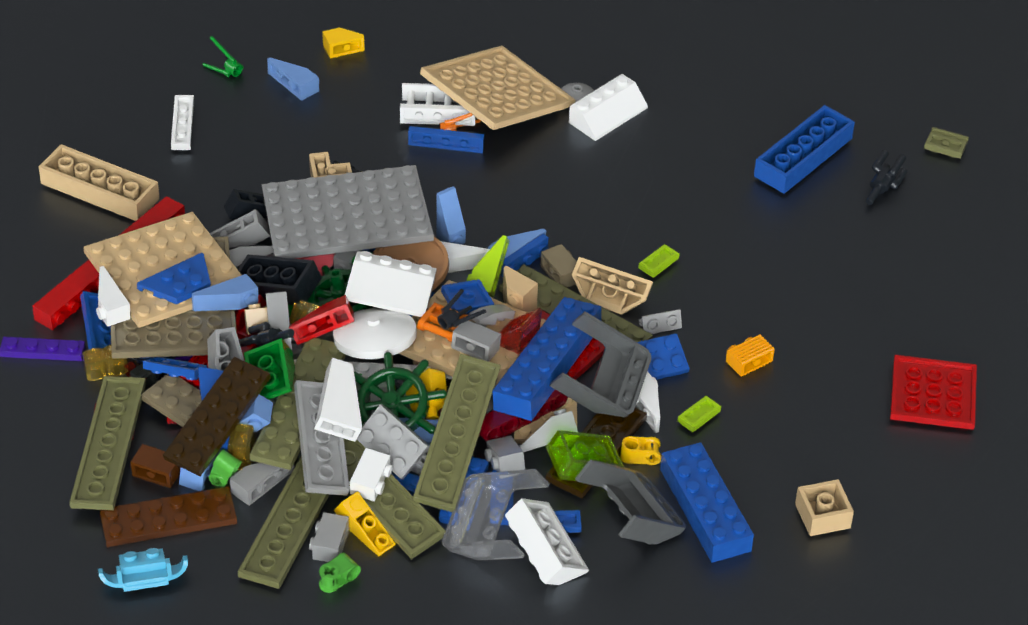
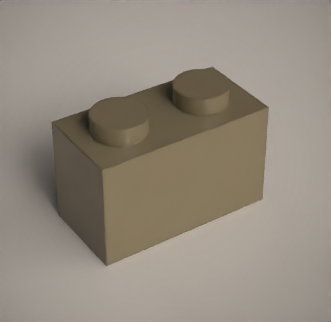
(559, 265)

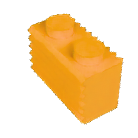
(750, 355)

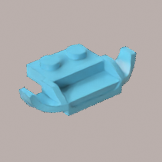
(143, 570)

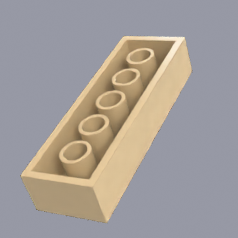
(99, 182)

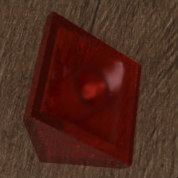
(520, 331)

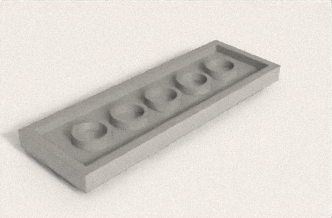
(321, 452)

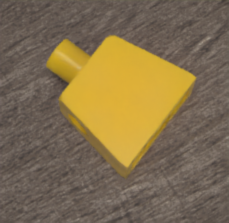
(433, 381)

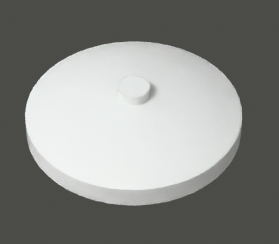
(375, 333)

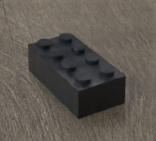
(281, 274)

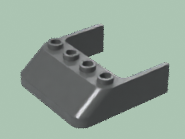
(617, 376)
(648, 511)

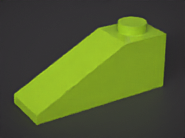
(490, 266)

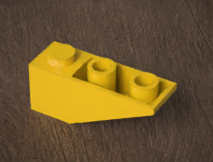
(365, 524)

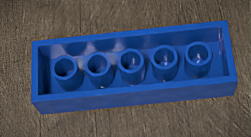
(804, 149)
(706, 502)

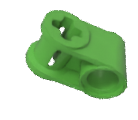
(223, 468)
(338, 573)

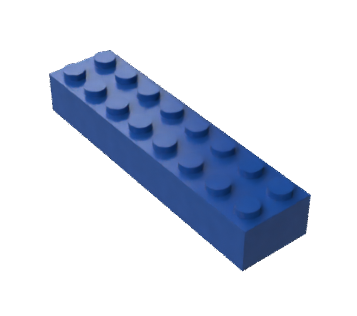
(546, 356)

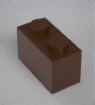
(152, 467)

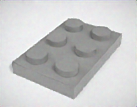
(391, 436)

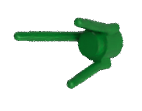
(232, 66)

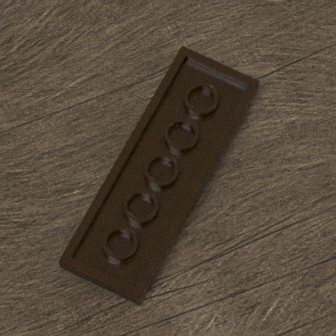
(217, 416)
(601, 424)

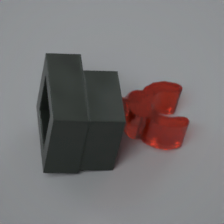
(139, 372)

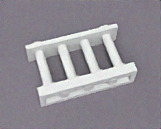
(429, 113)

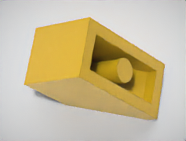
(342, 42)

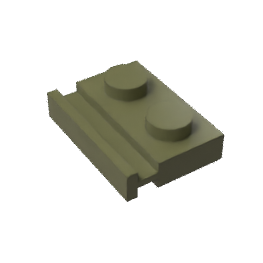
(946, 142)

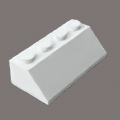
(607, 107)
(545, 541)

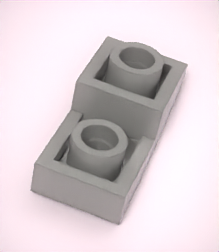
(492, 314)

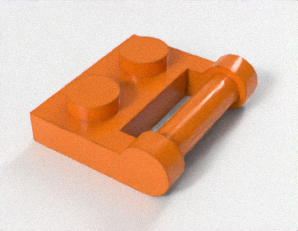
(431, 316)

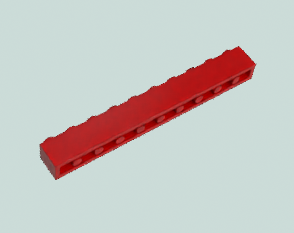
(65, 297)

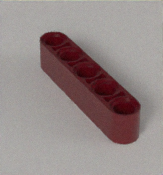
(500, 425)

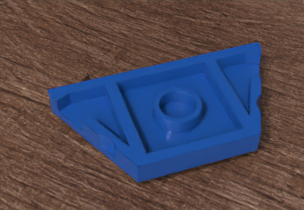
(178, 281)

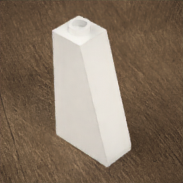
(339, 403)

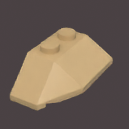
(610, 287)

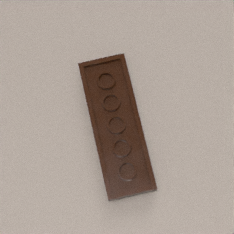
(168, 516)

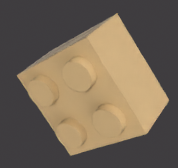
(824, 507)

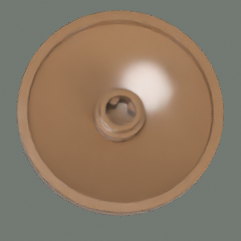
(429, 253)

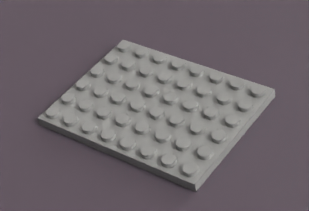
(346, 212)

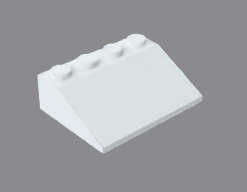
(390, 283)

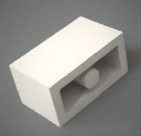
(370, 474)

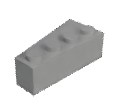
(222, 348)

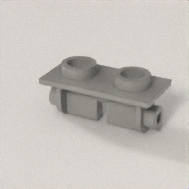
(661, 321)

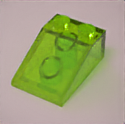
(573, 450)

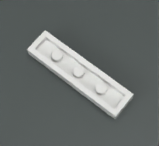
(182, 122)

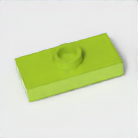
(658, 260)
(699, 413)

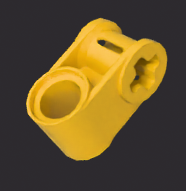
(638, 450)

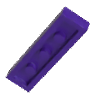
(42, 348)

